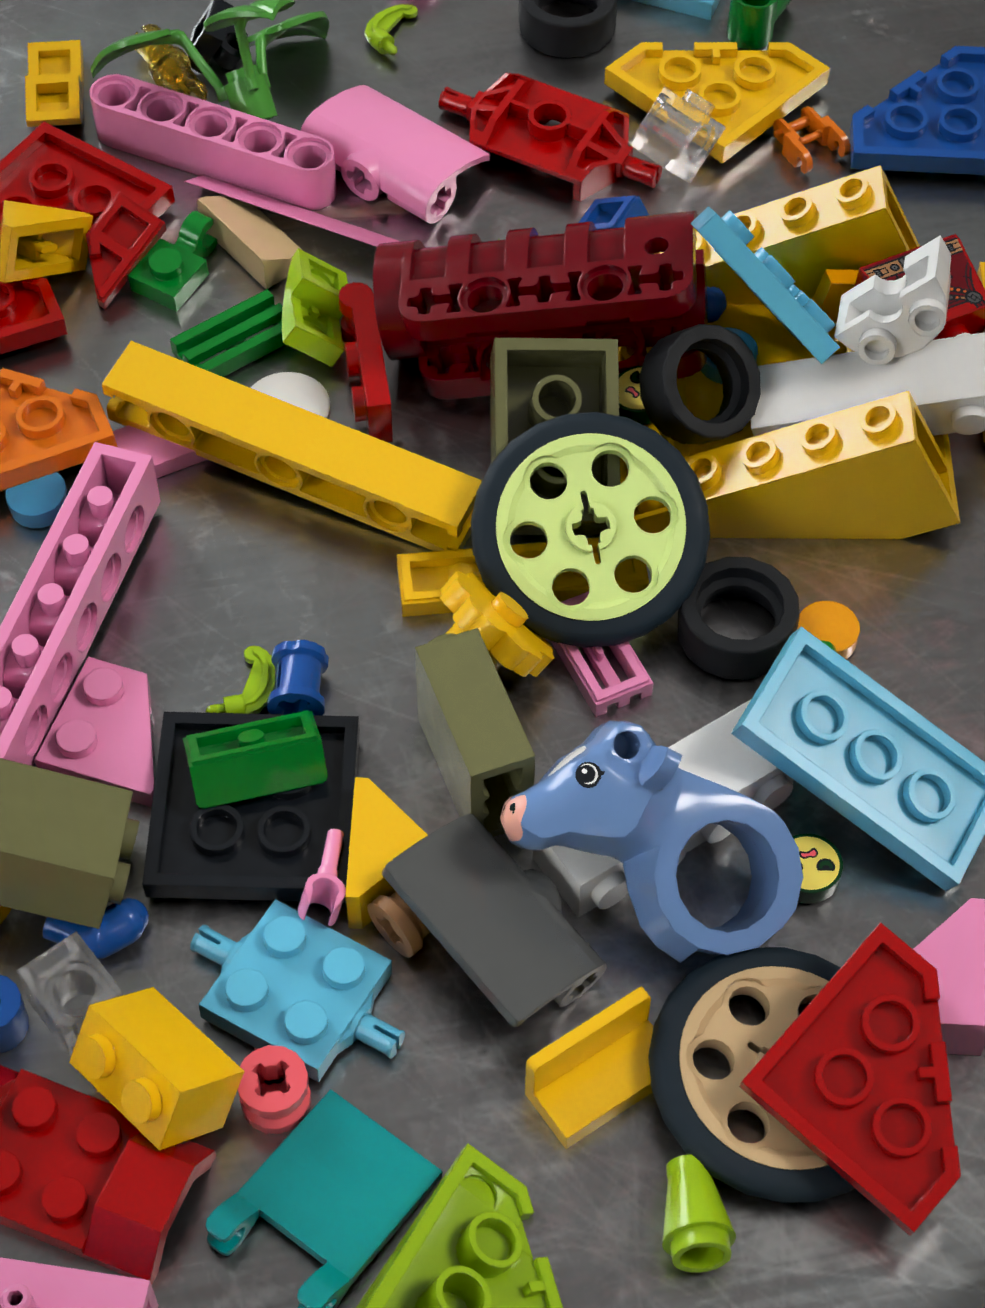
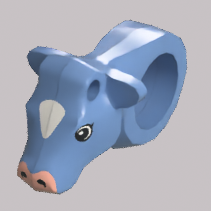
(635, 805)

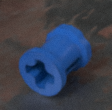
(298, 678)

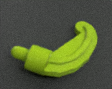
(382, 23)
(257, 688)

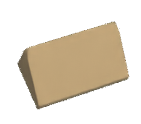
(249, 238)

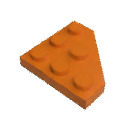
(45, 428)

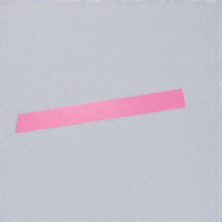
(290, 210)

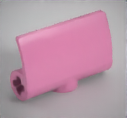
(393, 151)

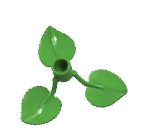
(246, 86)

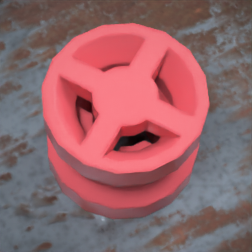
(274, 1106)

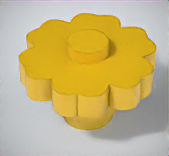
(499, 623)

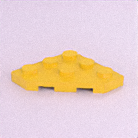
(743, 85)

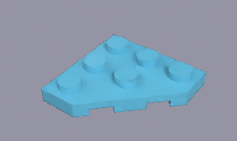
(768, 282)

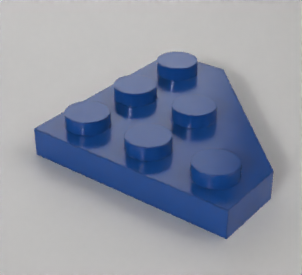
(928, 120)

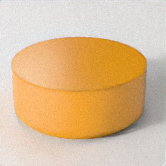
(832, 623)

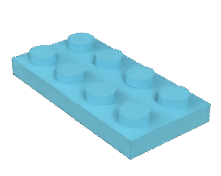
(869, 758)

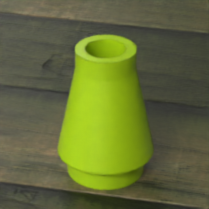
(695, 1219)

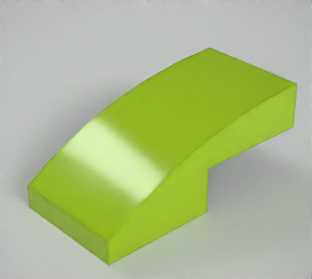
(312, 308)

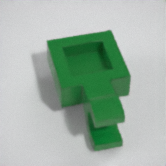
(176, 270)

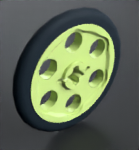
(654, 473)

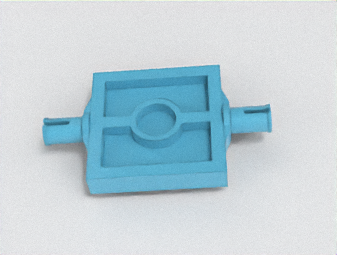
(297, 988)

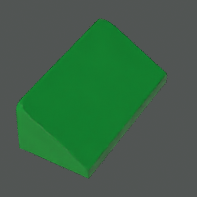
(255, 759)

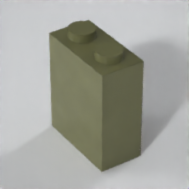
(472, 726)
(62, 843)

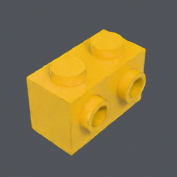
(156, 1067)

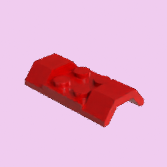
(88, 1176)

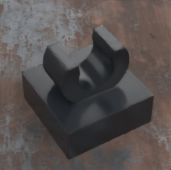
(218, 44)

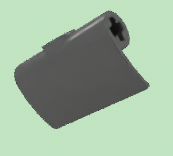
(495, 919)

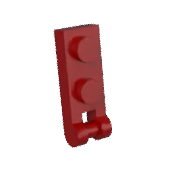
(366, 360)

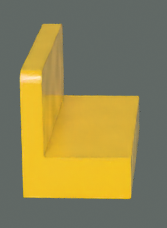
(593, 1070)

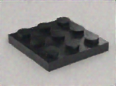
(251, 845)

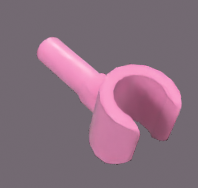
(324, 886)

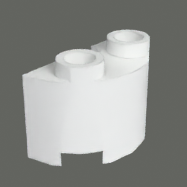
(898, 315)

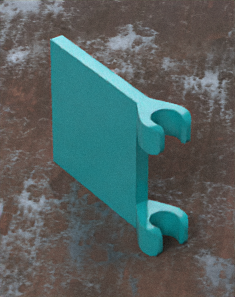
(334, 1191)

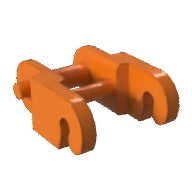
(822, 130)

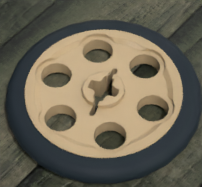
(698, 1107)

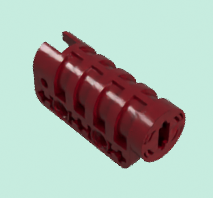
(573, 284)

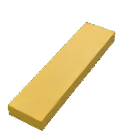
(425, 573)

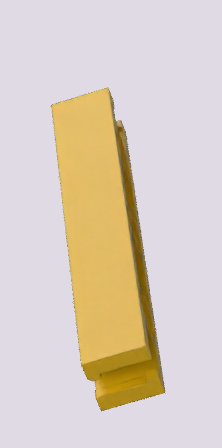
(292, 448)

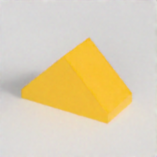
(41, 241)
(376, 837)

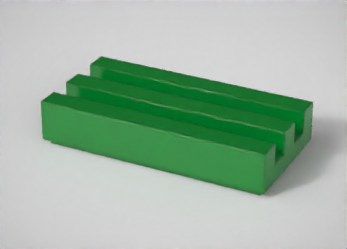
(229, 332)

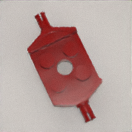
(584, 149)

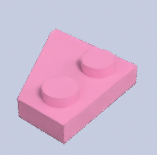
(105, 731)

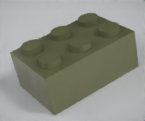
(545, 380)

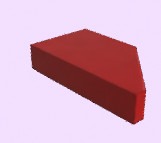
(119, 243)

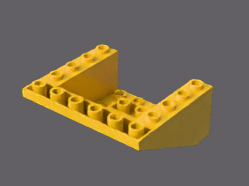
(839, 474)

